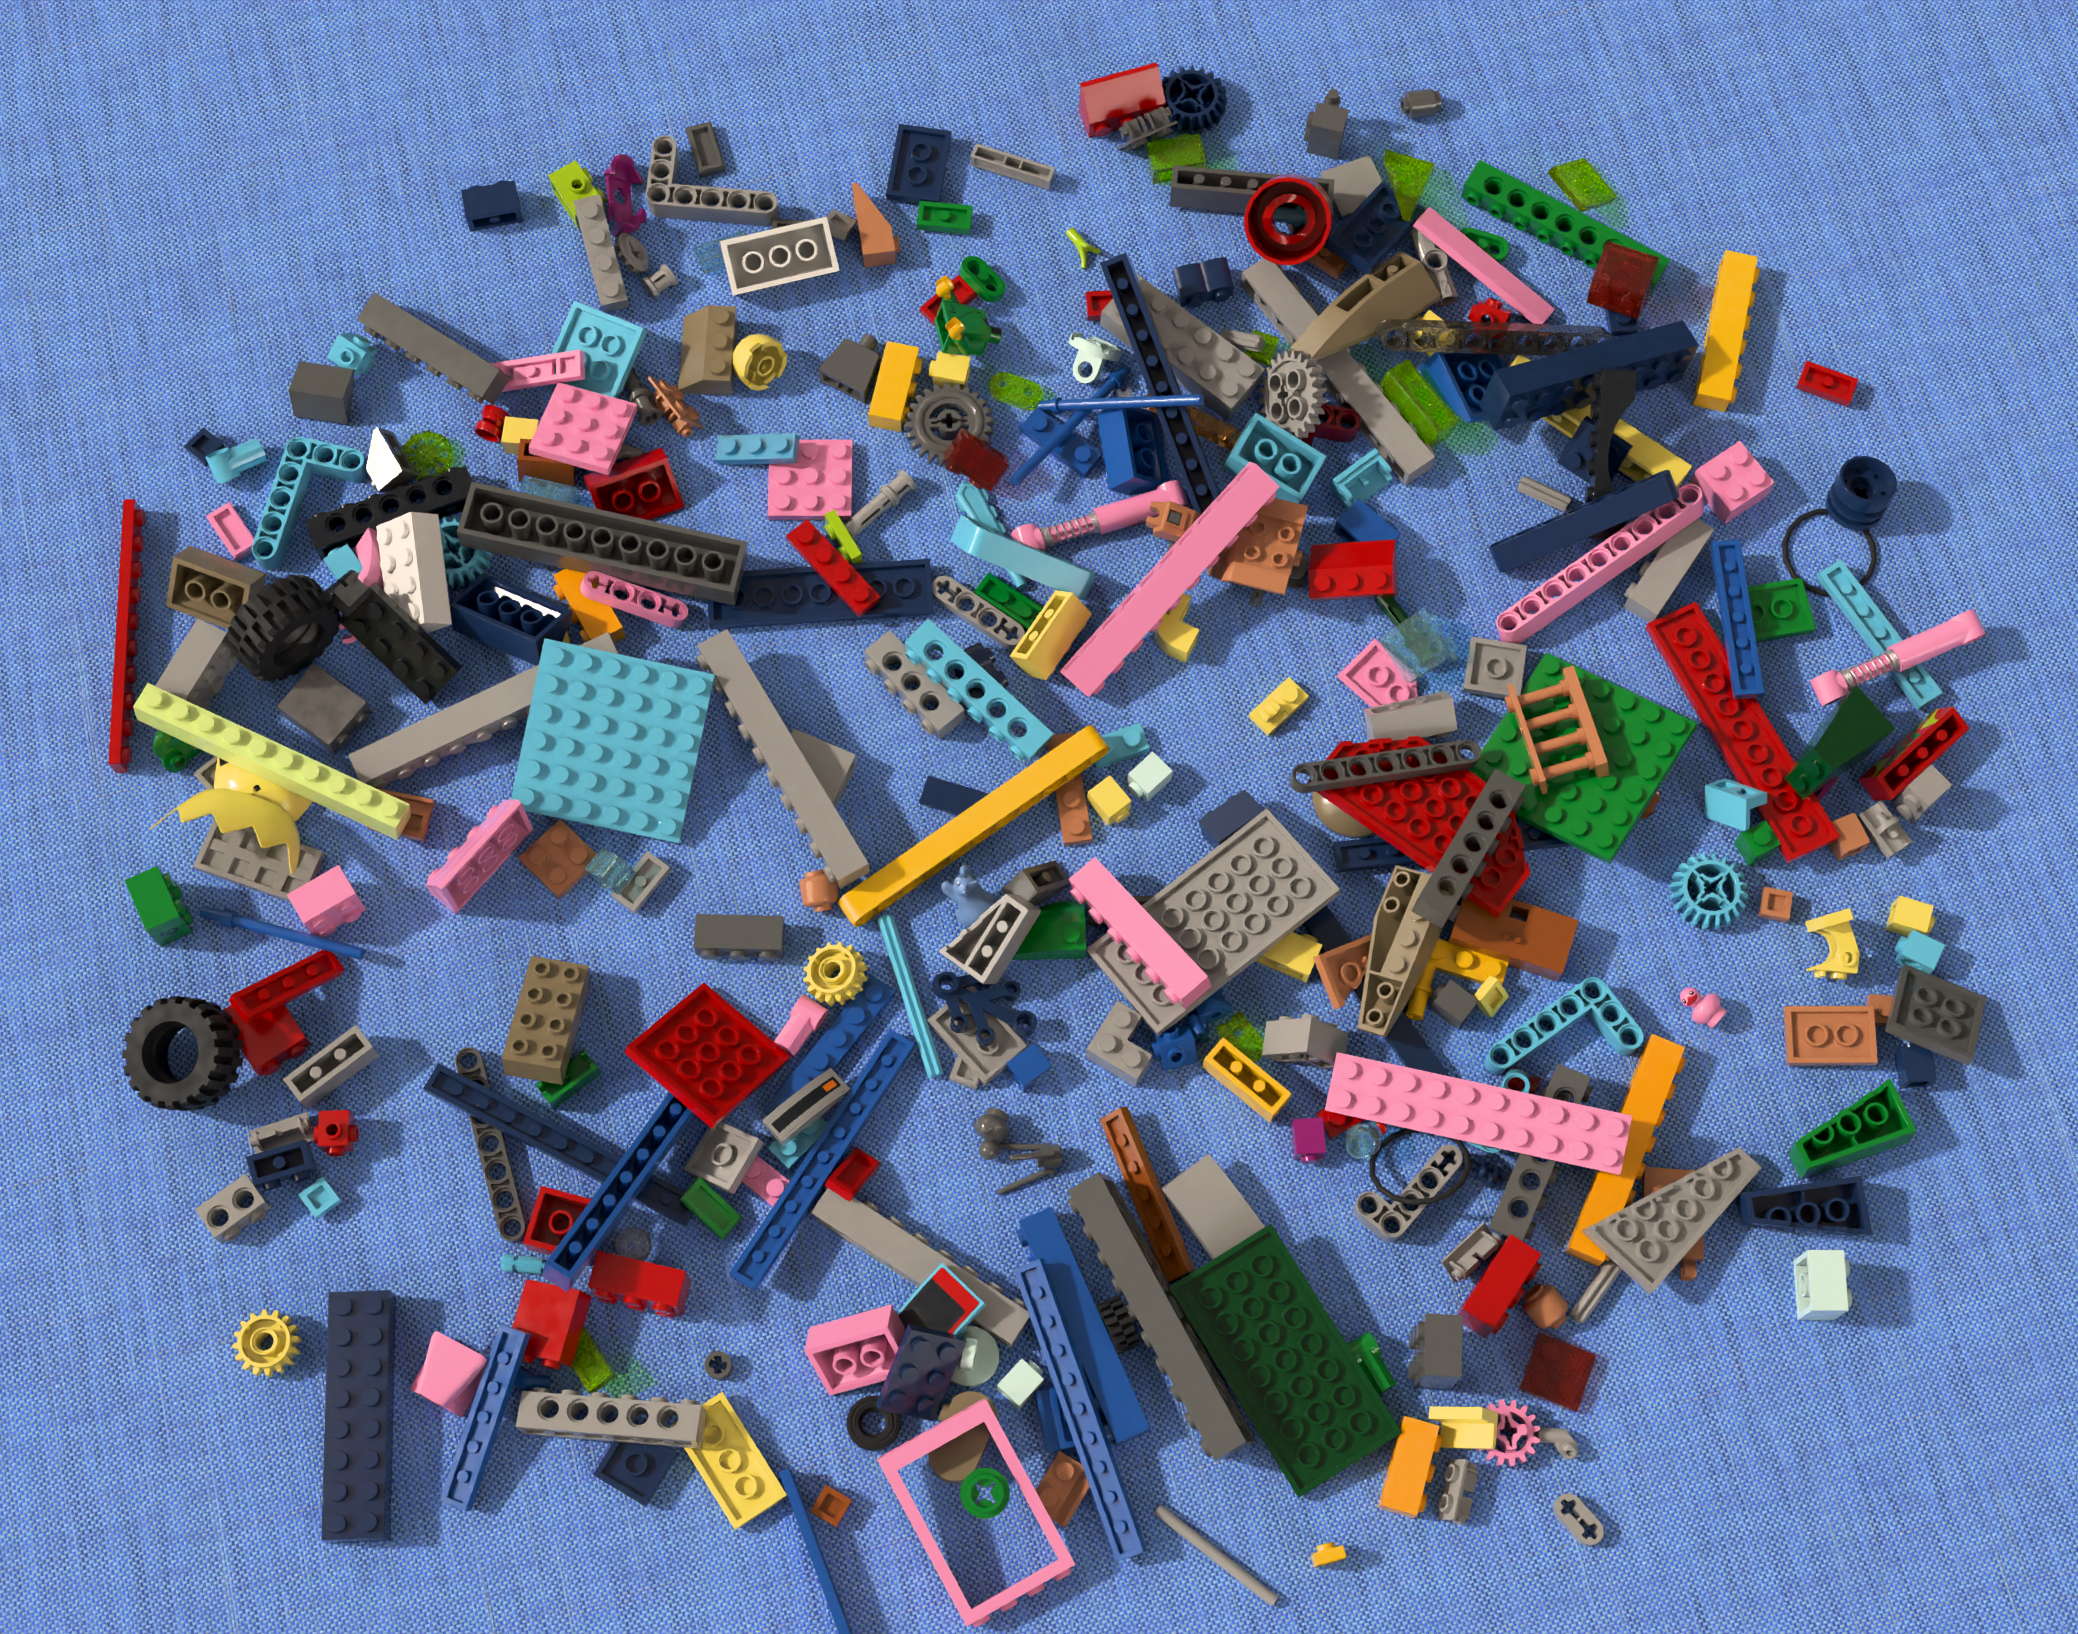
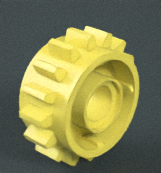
(827, 961)
(252, 1335)

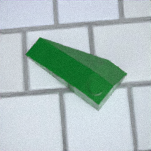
(1056, 934)

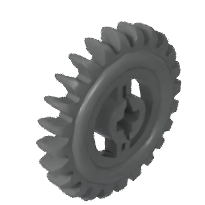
(921, 425)

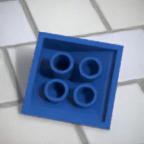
(1462, 380)

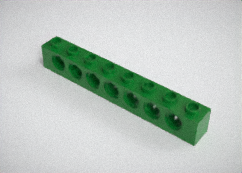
(1555, 215)

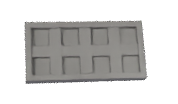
(242, 861)

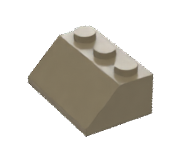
(707, 351)
(210, 586)

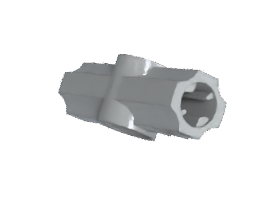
(1427, 253)

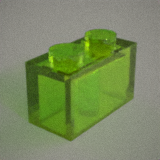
(1179, 151)

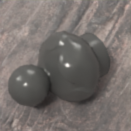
(994, 1130)

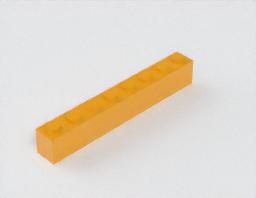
(1644, 1102)

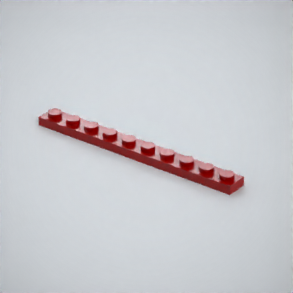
(125, 643)

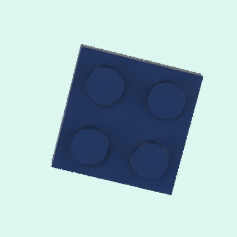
(1578, 451)
(635, 1469)

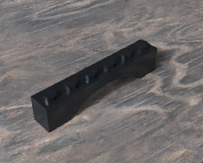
(1613, 395)

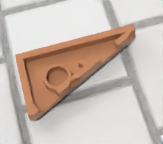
(1343, 969)

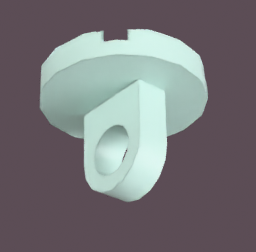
(1093, 351)
(978, 1358)

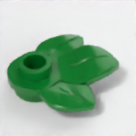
(173, 752)

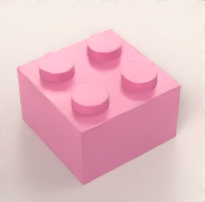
(1732, 482)
(327, 902)

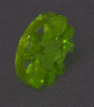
(427, 455)

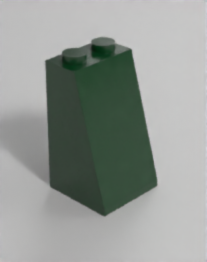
(1839, 743)

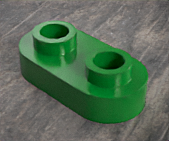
(1488, 242)
(982, 279)

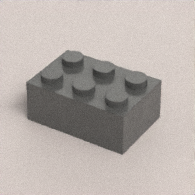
(1436, 1351)

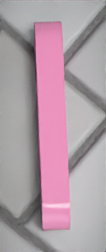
(633, 603)

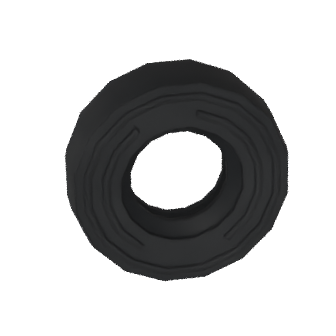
(865, 1440)

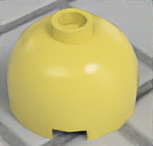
(758, 361)

